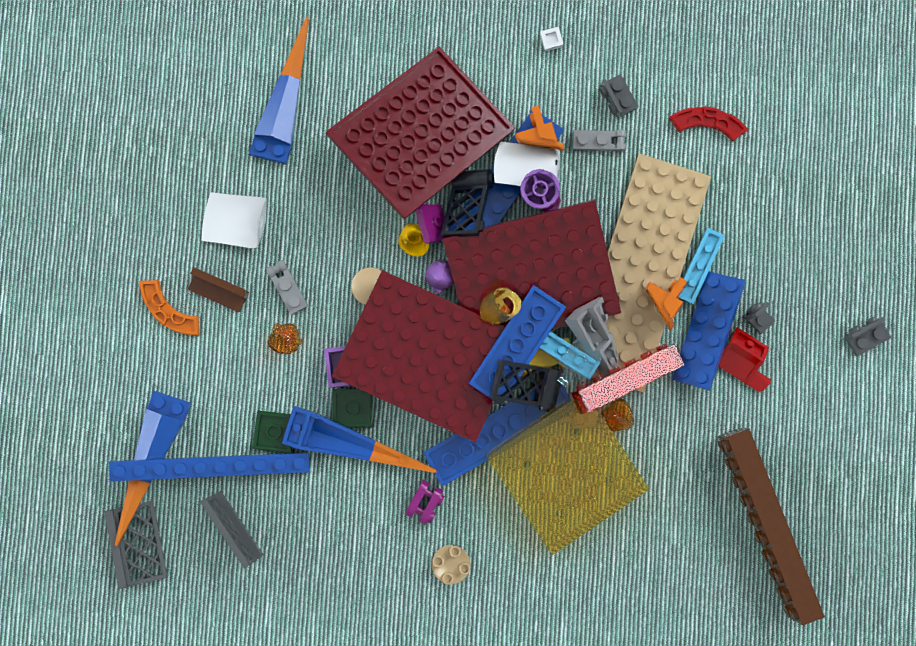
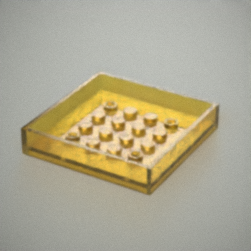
(567, 473)

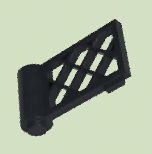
(468, 183)
(546, 387)

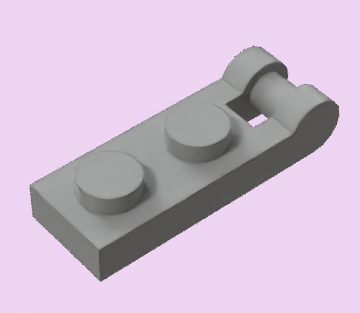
(598, 140)
(287, 288)

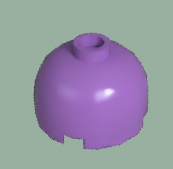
(545, 191)

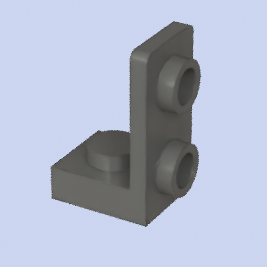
(759, 318)

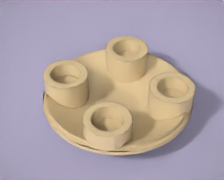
(364, 283)
(451, 564)

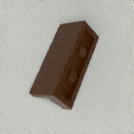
(217, 290)

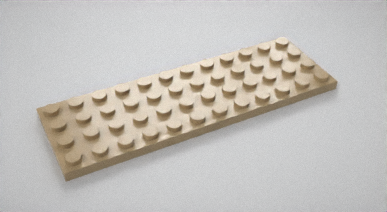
(652, 247)

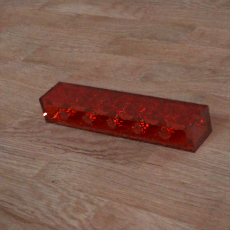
(626, 379)

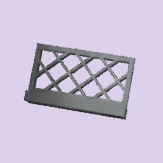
(232, 528)
(120, 553)

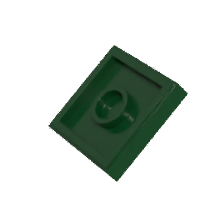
(352, 408)
(270, 431)

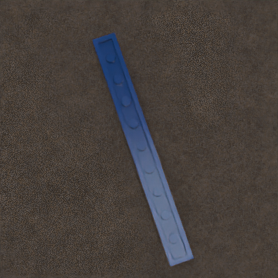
(208, 466)

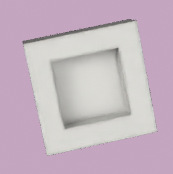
(551, 39)

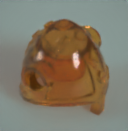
(284, 338)
(619, 415)

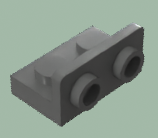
(618, 95)
(868, 336)

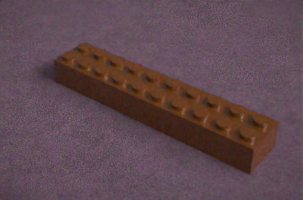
(770, 526)

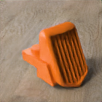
(540, 136)
(667, 303)

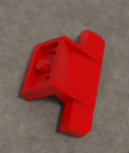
(743, 358)

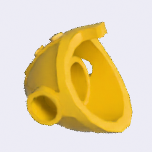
(412, 241)

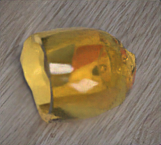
(495, 310)

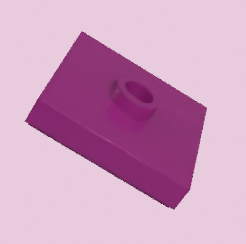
(431, 222)

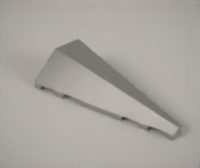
(590, 328)

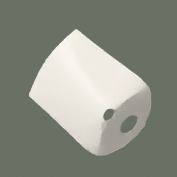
(517, 160)
(234, 220)

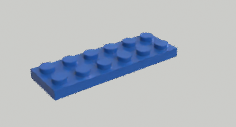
(709, 330)
(519, 339)

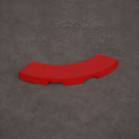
(711, 118)

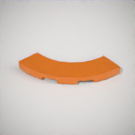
(164, 312)

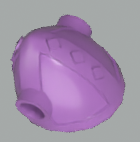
(439, 276)

